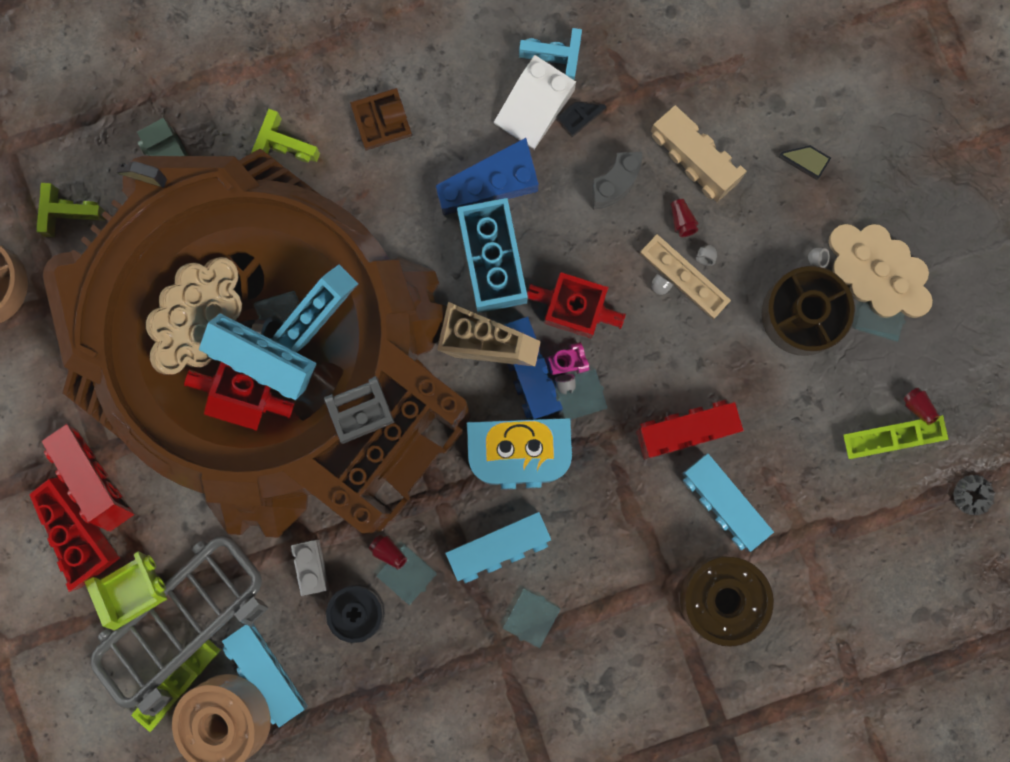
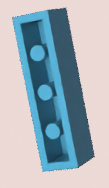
(315, 309)
(257, 356)
(727, 503)
(499, 546)
(264, 671)

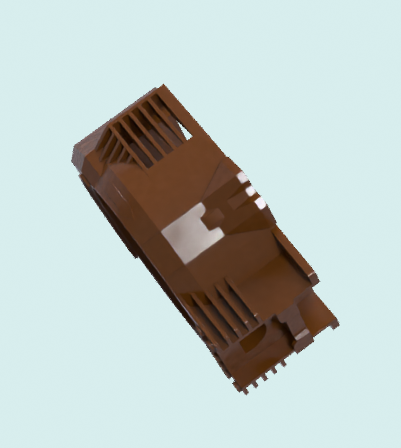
(297, 237)

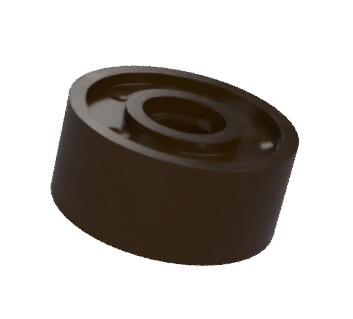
(791, 328)
(751, 604)

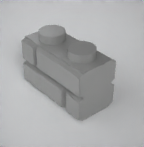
(310, 567)

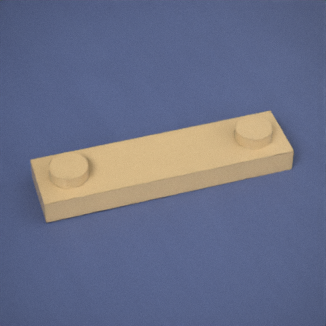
(685, 276)

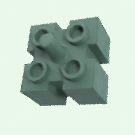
(160, 140)

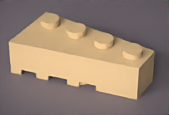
(697, 154)
(479, 338)

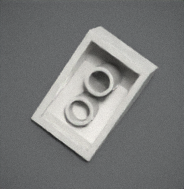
(535, 102)

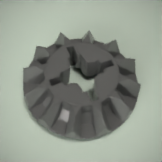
(964, 500)

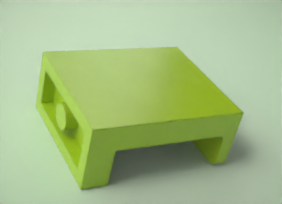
(127, 592)

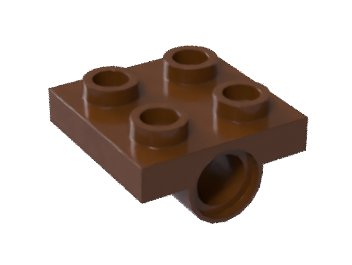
(381, 119)

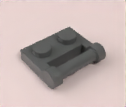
(363, 417)

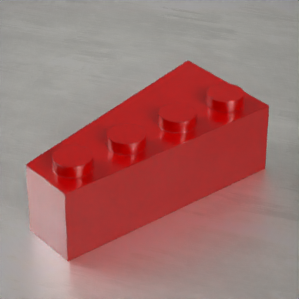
(689, 430)
(78, 546)

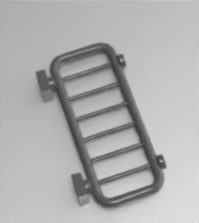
(245, 608)

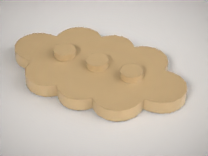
(880, 271)
(185, 311)

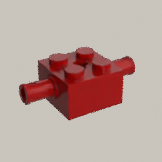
(591, 302)
(237, 397)

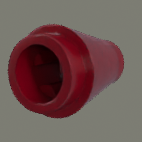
(684, 220)
(921, 405)
(387, 551)

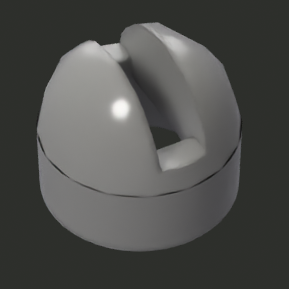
(707, 255)
(819, 257)
(660, 285)
(565, 383)

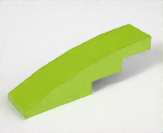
(894, 437)
(180, 682)

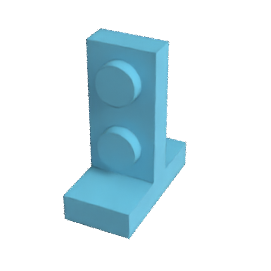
(554, 52)

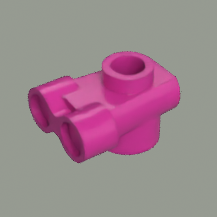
(572, 358)

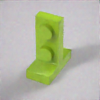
(281, 143)
(52, 208)

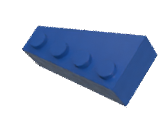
(498, 177)
(534, 382)

